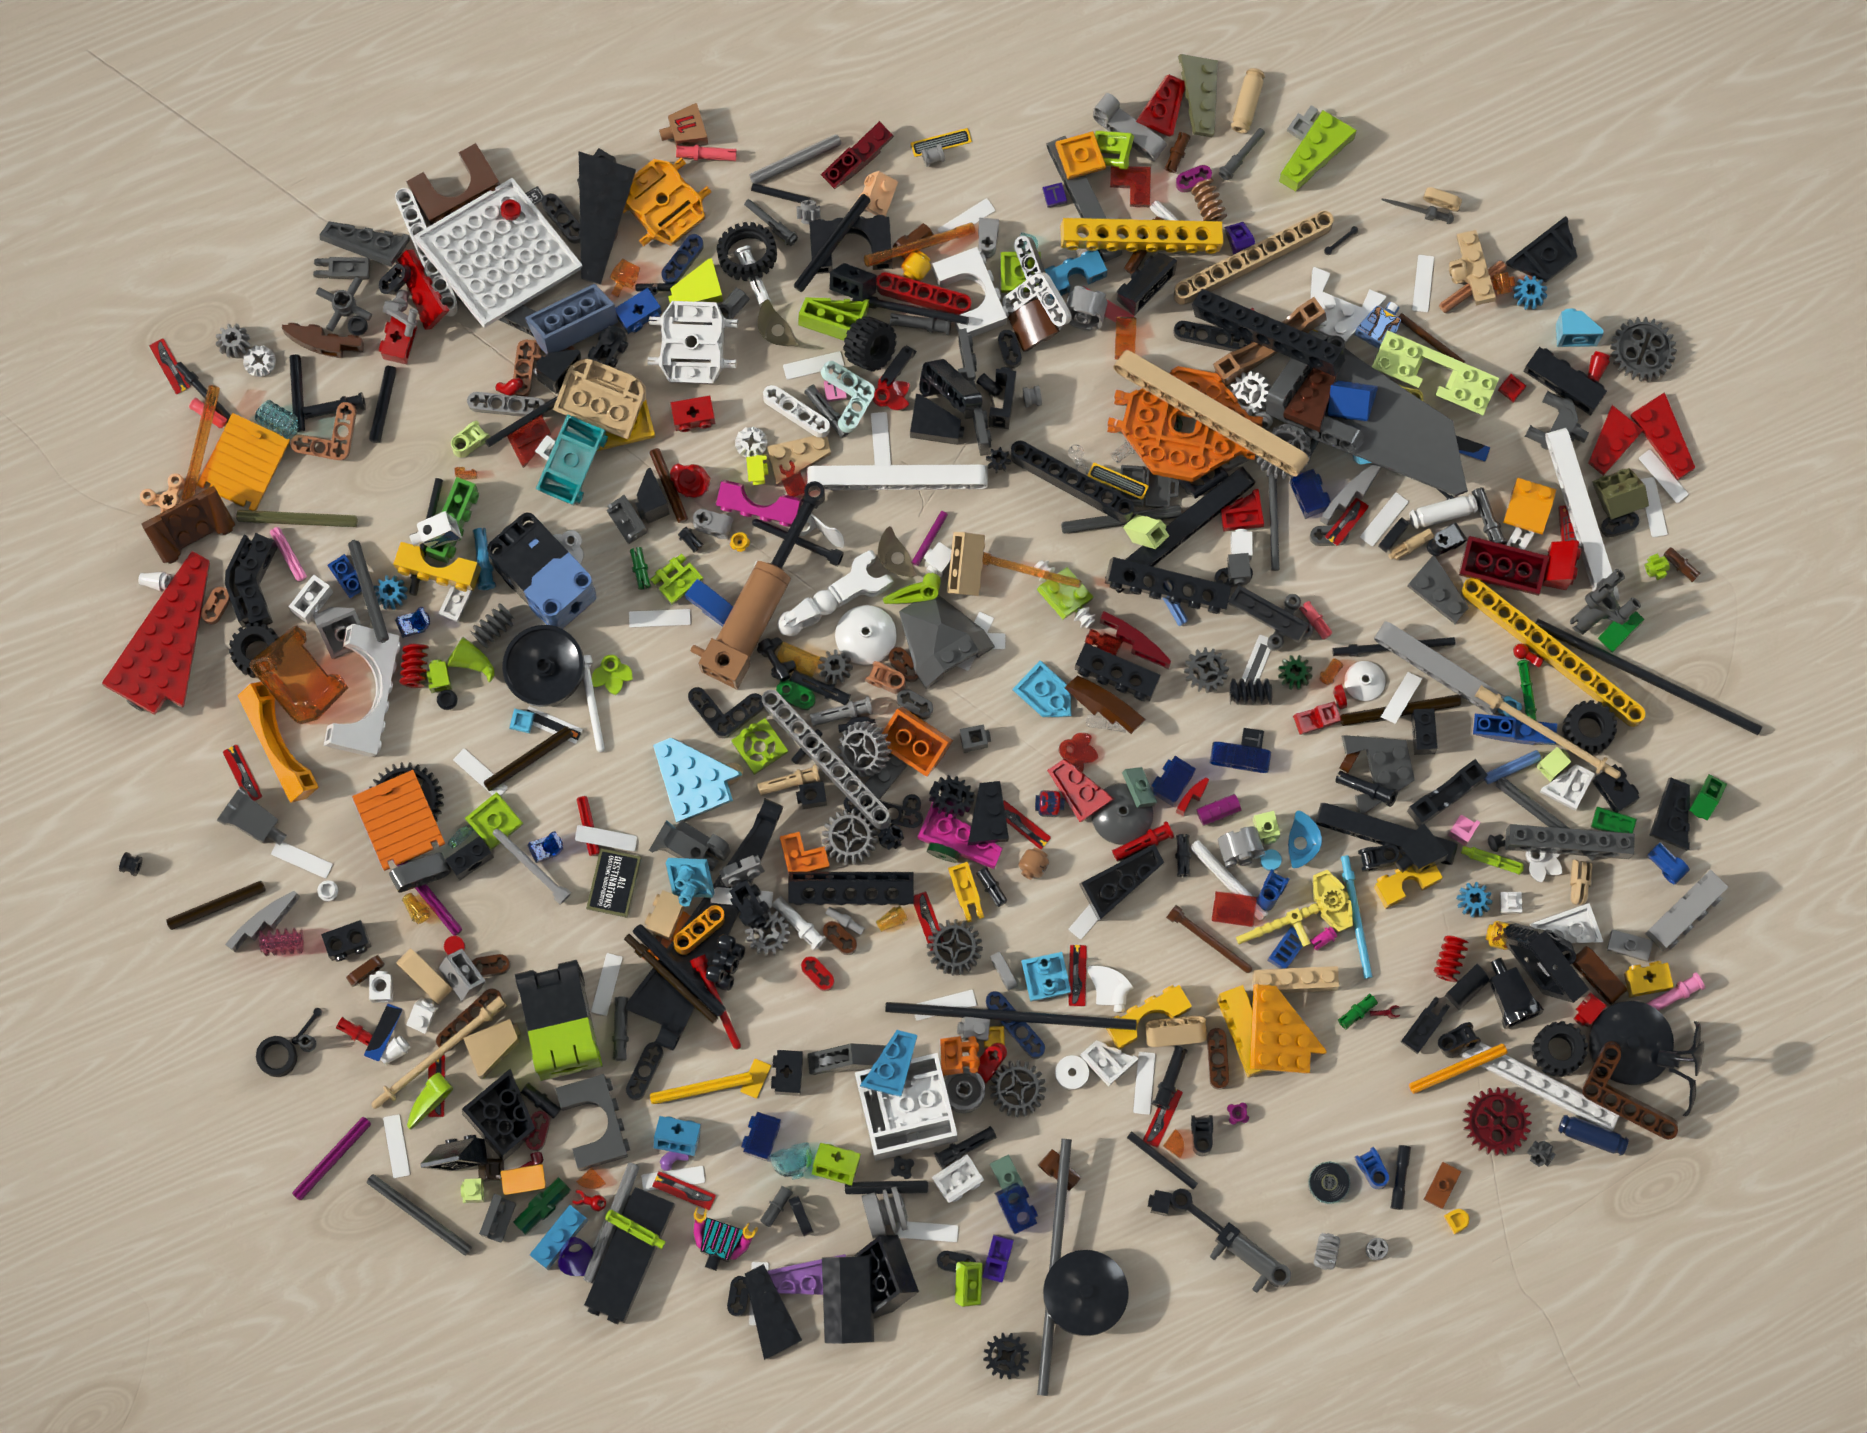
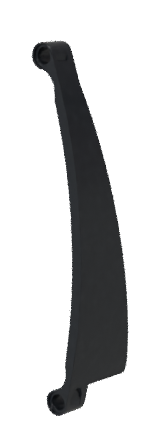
(655, 995)

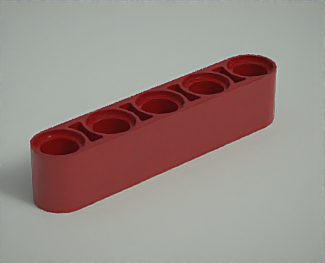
(916, 288)

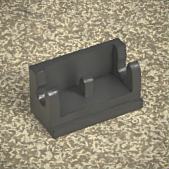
(626, 519)

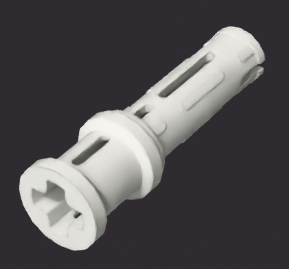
(762, 294)
(805, 929)

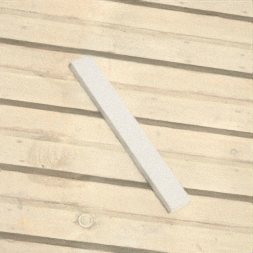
(1546, 1088)

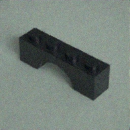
(1448, 793)

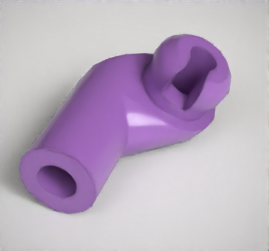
(670, 1157)

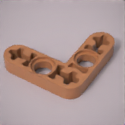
(533, 354)
(330, 445)

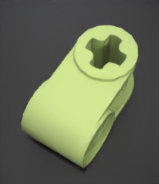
(472, 436)

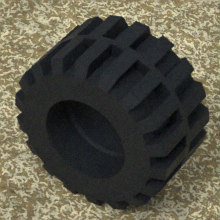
(870, 343)
(244, 639)
(1597, 713)
(1547, 1061)

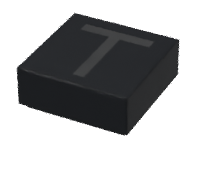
(1252, 738)

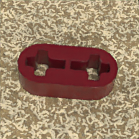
(542, 1132)

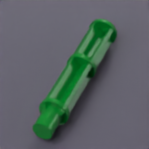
(1526, 685)

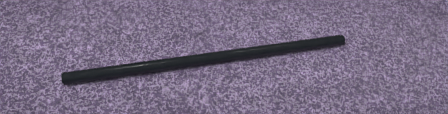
(1649, 677)
(1015, 1016)

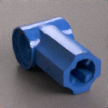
(1672, 867)

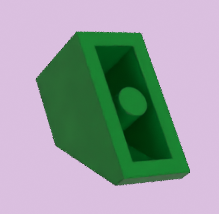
(1618, 633)
(1708, 797)

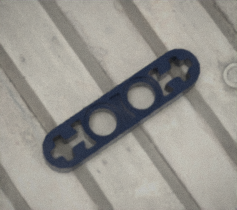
(1013, 1026)

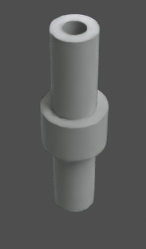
(845, 920)

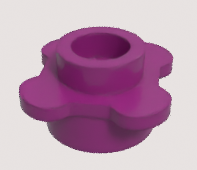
(1243, 1117)

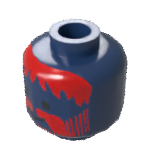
(1049, 803)

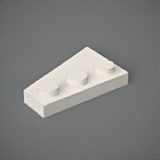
(1574, 925)

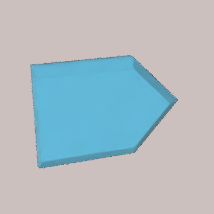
(1044, 692)

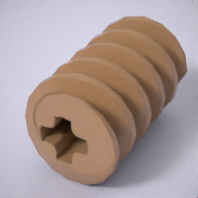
(1207, 201)

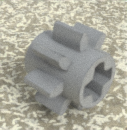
(808, 211)

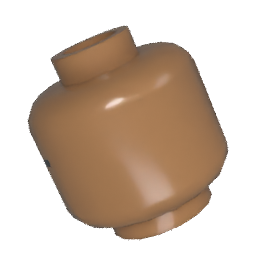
(1033, 863)

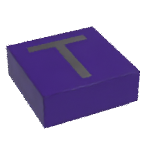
(1054, 195)

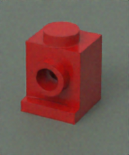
(1589, 1010)

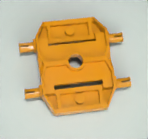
(660, 179)

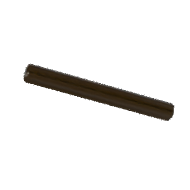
(528, 758)
(215, 905)

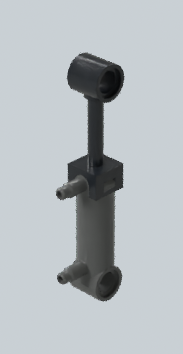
(1237, 1243)

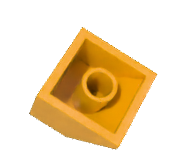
(1529, 506)

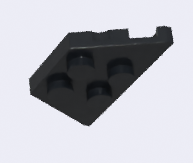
(1547, 253)

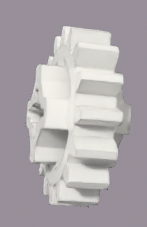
(1250, 393)

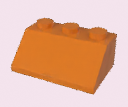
(916, 741)

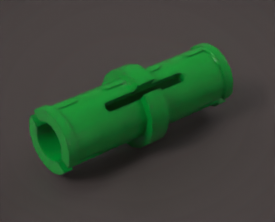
(640, 568)
(1357, 1011)

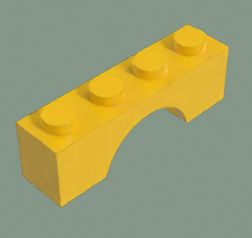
(461, 573)
(1171, 1003)

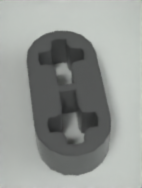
(1323, 531)
(917, 699)

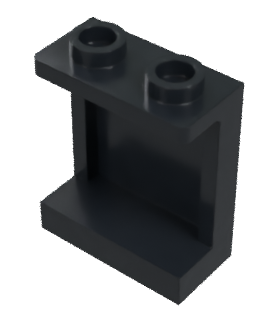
(1001, 417)

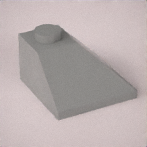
(332, 627)

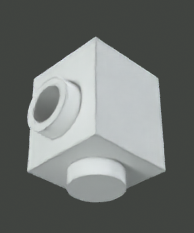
(938, 559)

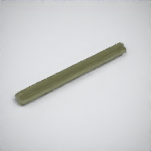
(297, 518)

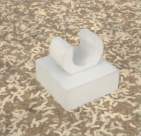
(1510, 902)

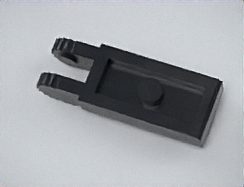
(1424, 1027)

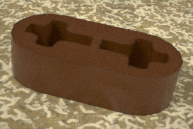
(901, 667)
(1348, 761)
(843, 934)
(489, 960)
(365, 970)

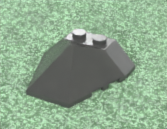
(940, 638)

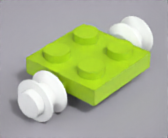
(1066, 598)

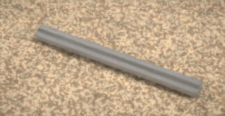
(609, 1228)

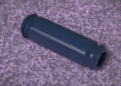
(1593, 1135)

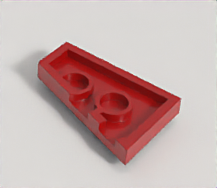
(1164, 106)
(1615, 438)

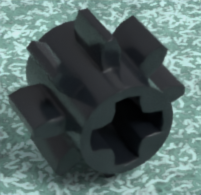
(998, 466)
(891, 837)

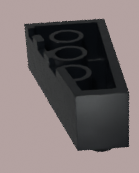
(1115, 883)

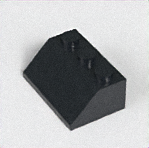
(1146, 282)

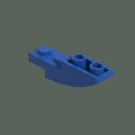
(1510, 730)

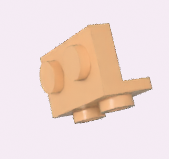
(880, 190)

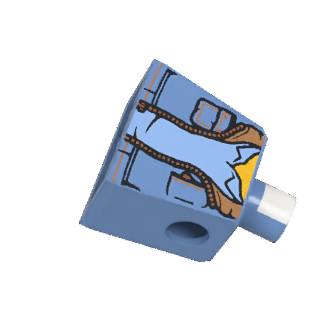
(1377, 323)

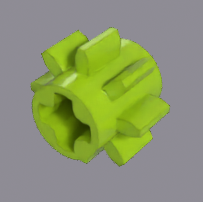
(1657, 566)

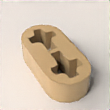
(1442, 199)

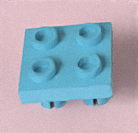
(689, 879)
(1046, 976)

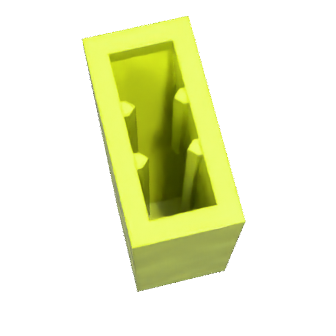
(698, 286)

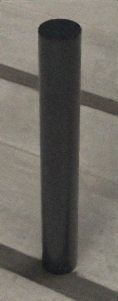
(778, 193)

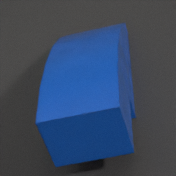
(709, 602)

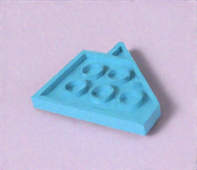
(693, 779)

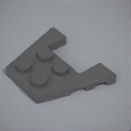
(1387, 761)

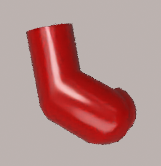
(510, 387)

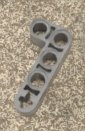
(1114, 119)

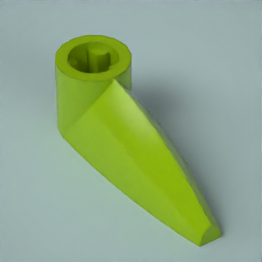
(917, 592)
(432, 1095)

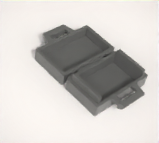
(1159, 488)

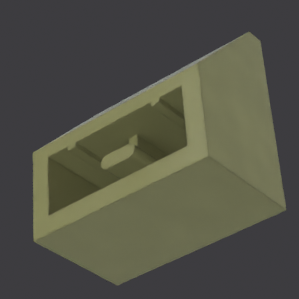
(1621, 493)

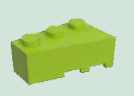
(831, 316)

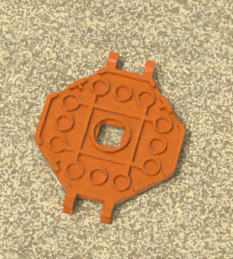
(1171, 453)

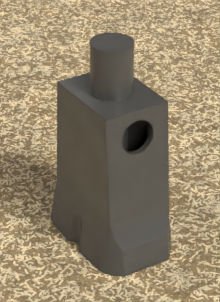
(251, 818)
(680, 845)

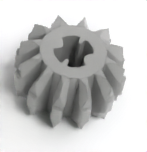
(229, 335)
(1327, 1251)

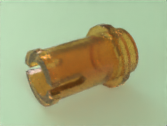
(1330, 672)

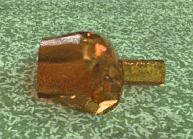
(625, 275)

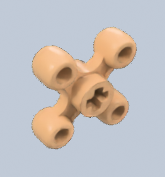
(171, 494)

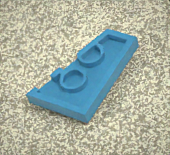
(892, 1066)

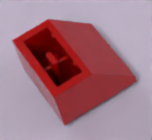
(1561, 564)

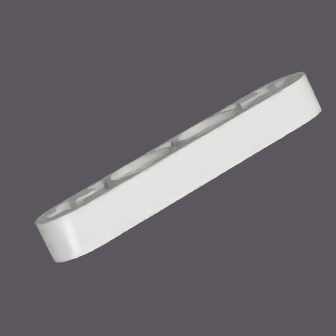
(798, 409)

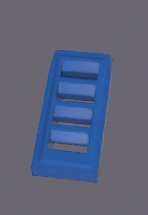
(1277, 961)

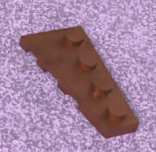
(1311, 400)

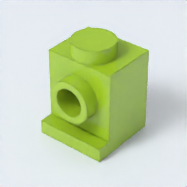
(438, 676)

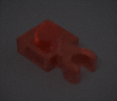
(793, 482)
(1104, 642)

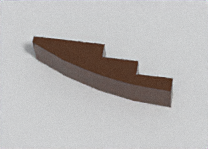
(1107, 704)

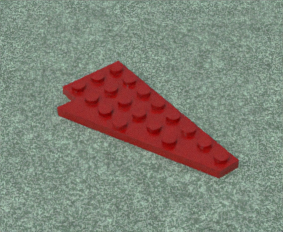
(162, 650)

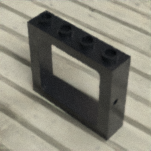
(1539, 948)

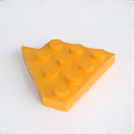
(1279, 1034)

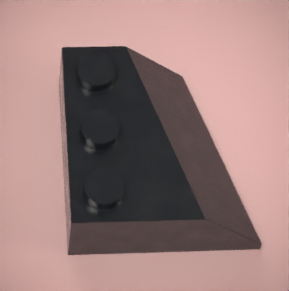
(500, 1116)
(891, 1274)

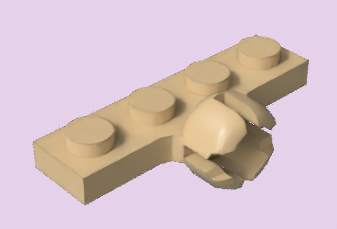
(1472, 268)

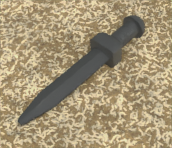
(1430, 213)

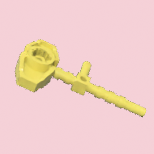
(1330, 901)

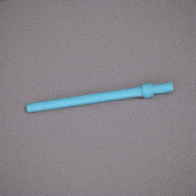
(1349, 877)

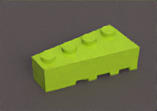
(1320, 144)

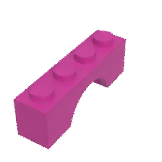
(733, 497)

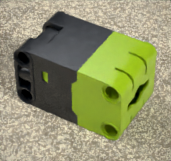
(558, 1020)

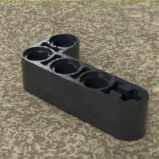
(942, 378)

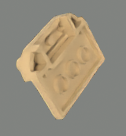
(601, 396)

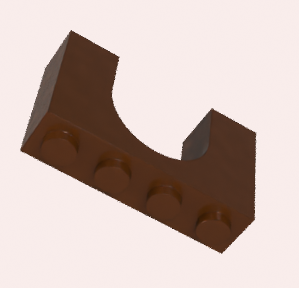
(437, 206)

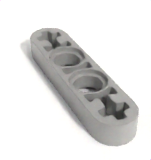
(506, 400)

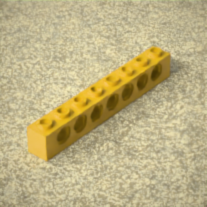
(1131, 228)

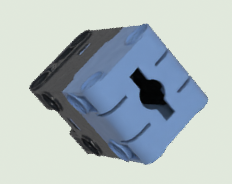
(541, 571)

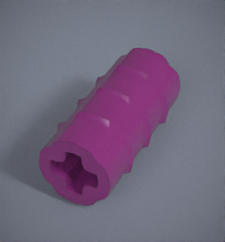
(1218, 809)

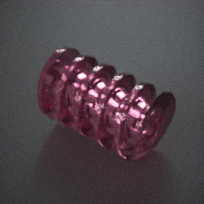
(281, 942)

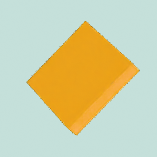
(1080, 155)

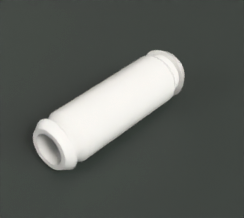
(1443, 511)

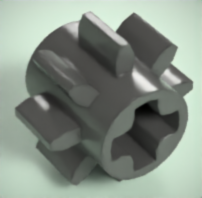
(1541, 1153)

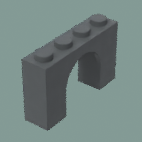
(611, 1145)

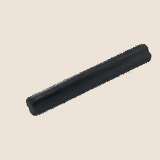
(297, 390)
(382, 404)
(879, 1186)

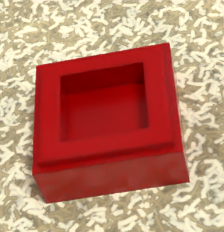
(1512, 388)

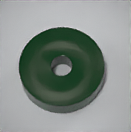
(943, 852)

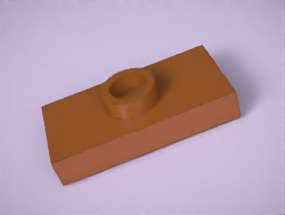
(1442, 1185)

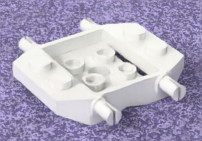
(708, 347)

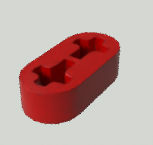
(814, 977)

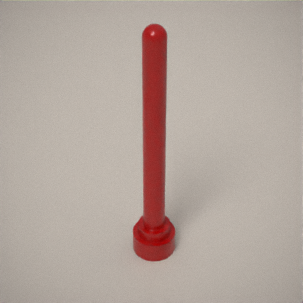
(700, 965)

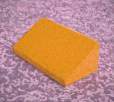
(523, 1179)

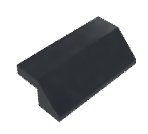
(847, 1299)

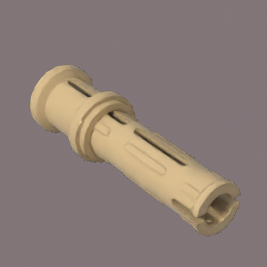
(798, 778)

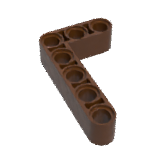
(1624, 1099)

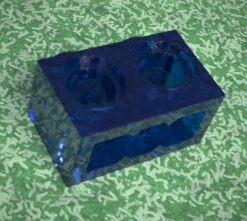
(1012, 1210)

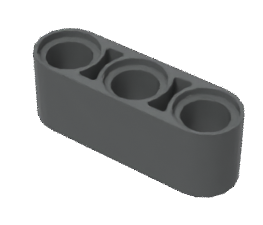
(419, 872)

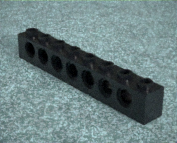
(1268, 332)

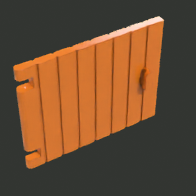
(398, 822)

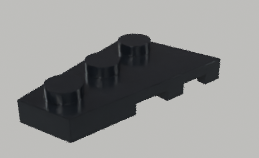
(1672, 815)
(989, 816)

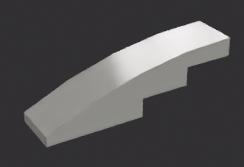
(1356, 487)
(270, 915)

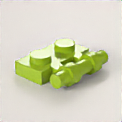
(680, 583)

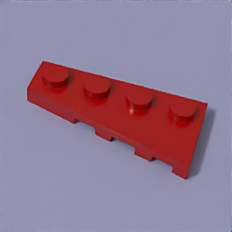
(1664, 435)

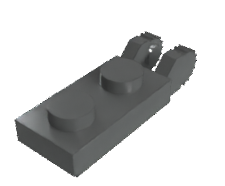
(343, 268)

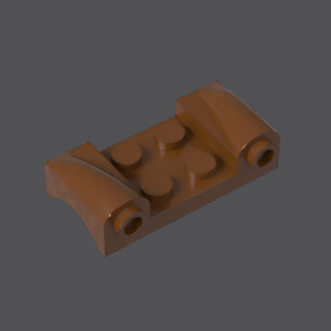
(188, 523)

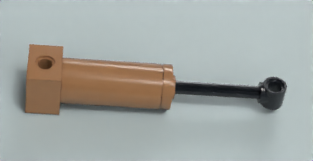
(754, 605)

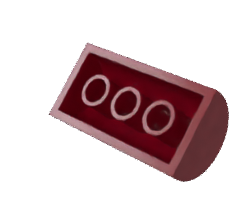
(1503, 565)

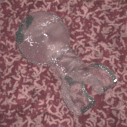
(1077, 456)

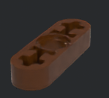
(1213, 1074)

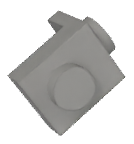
(974, 1027)

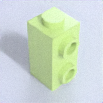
(1146, 531)

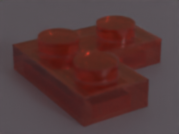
(1137, 180)

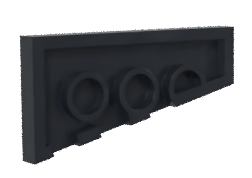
(772, 1318)

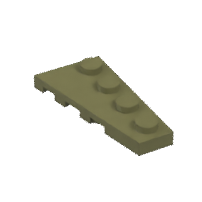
(1201, 86)

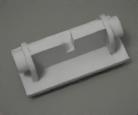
(750, 869)

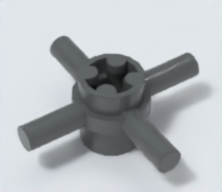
(342, 296)

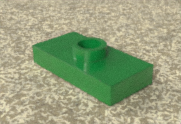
(1612, 822)

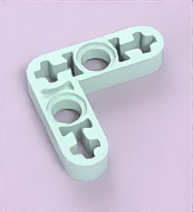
(857, 395)

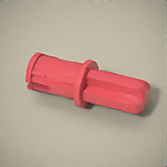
(218, 419)
(1316, 620)

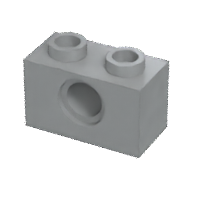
(461, 974)

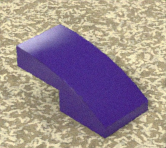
(998, 1258)

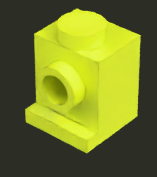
(757, 469)

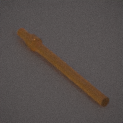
(988, 559)

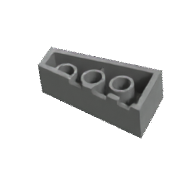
(1687, 910)

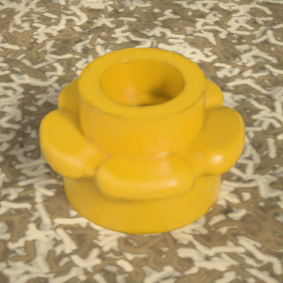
(734, 541)

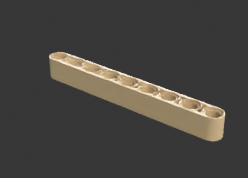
(1258, 249)

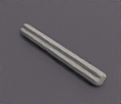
(795, 159)

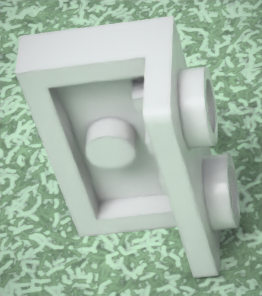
(958, 1179)

